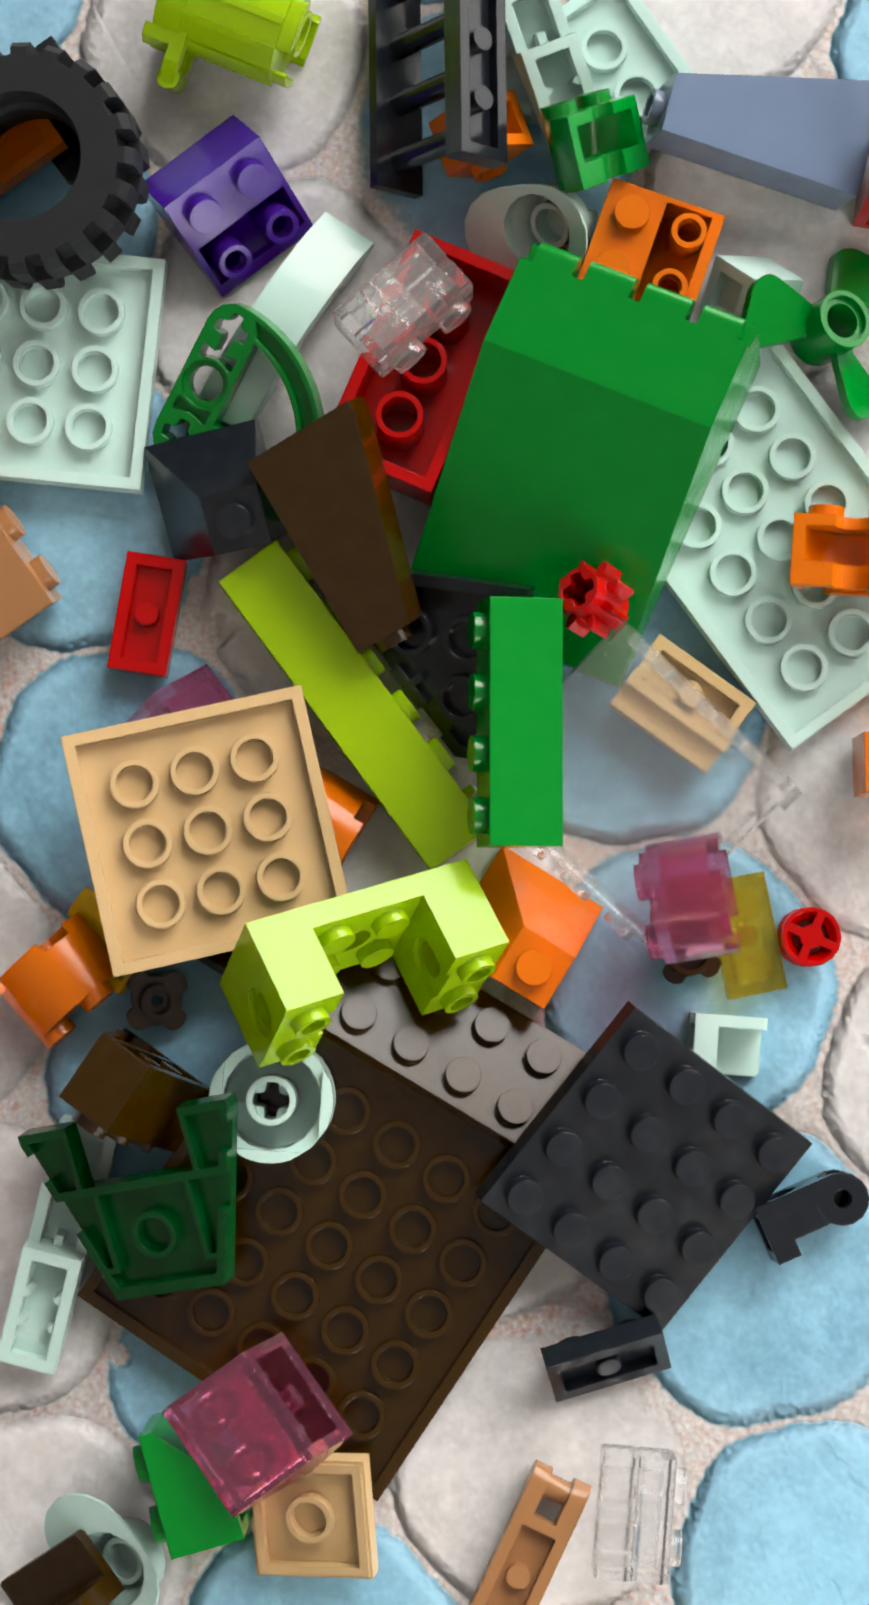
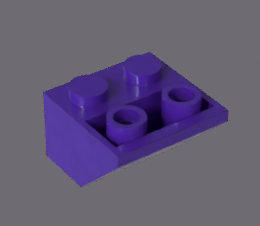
(228, 204)

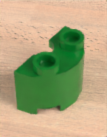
(594, 139)

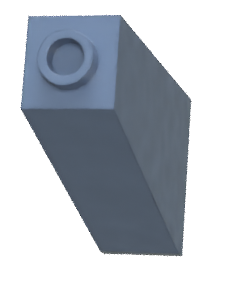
(767, 130)

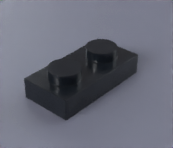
(606, 1357)

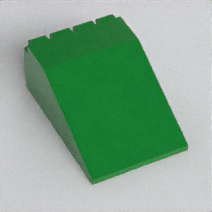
(587, 433)

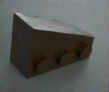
(131, 1092)

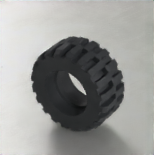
(108, 175)

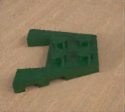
(156, 1226)

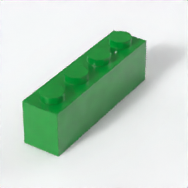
(517, 722)

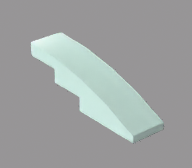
(545, 53)
(50, 1272)

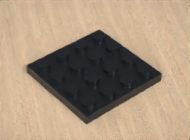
(643, 1166)

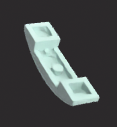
(294, 302)

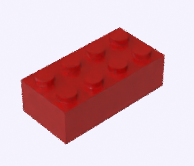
(421, 407)

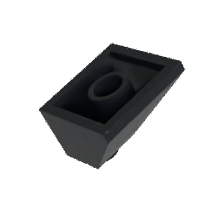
(210, 492)

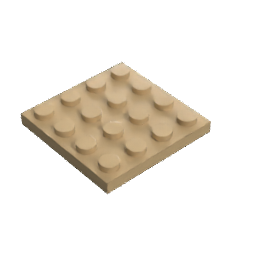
(202, 825)

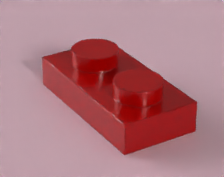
(147, 614)

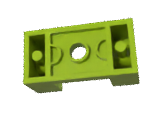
(287, 963)

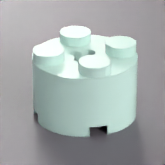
(296, 1125)

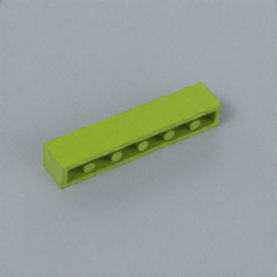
(353, 703)

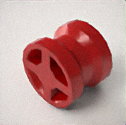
(822, 932)

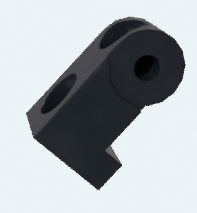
(806, 1207)

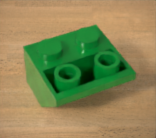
(187, 1507)

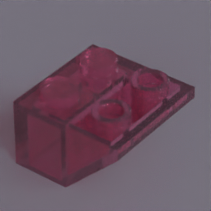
(257, 1424)

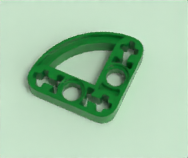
(206, 415)

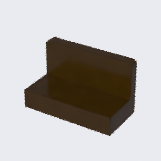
(64, 1575)

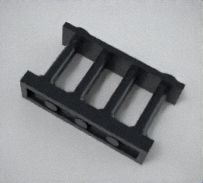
(470, 84)

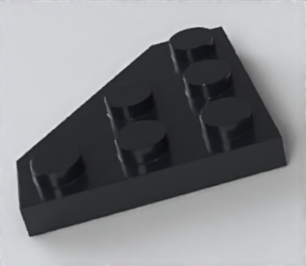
(436, 659)

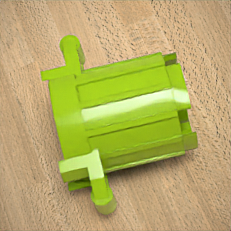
(239, 35)

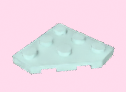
(621, 48)

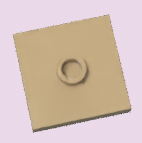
(320, 1523)

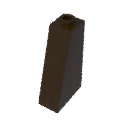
(344, 523)

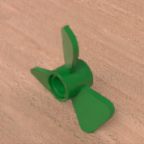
(820, 330)

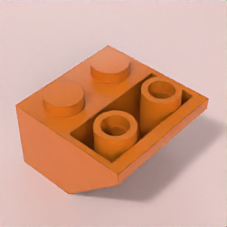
(654, 239)

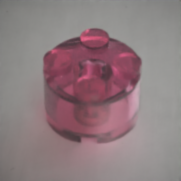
(688, 898)

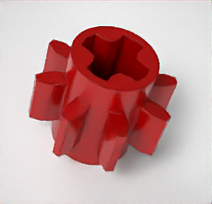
(594, 599)

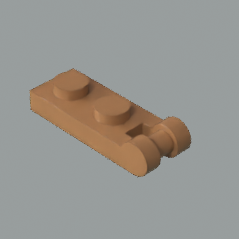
(531, 1542)

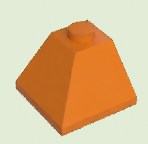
(541, 921)

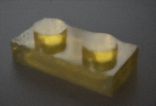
(760, 963)

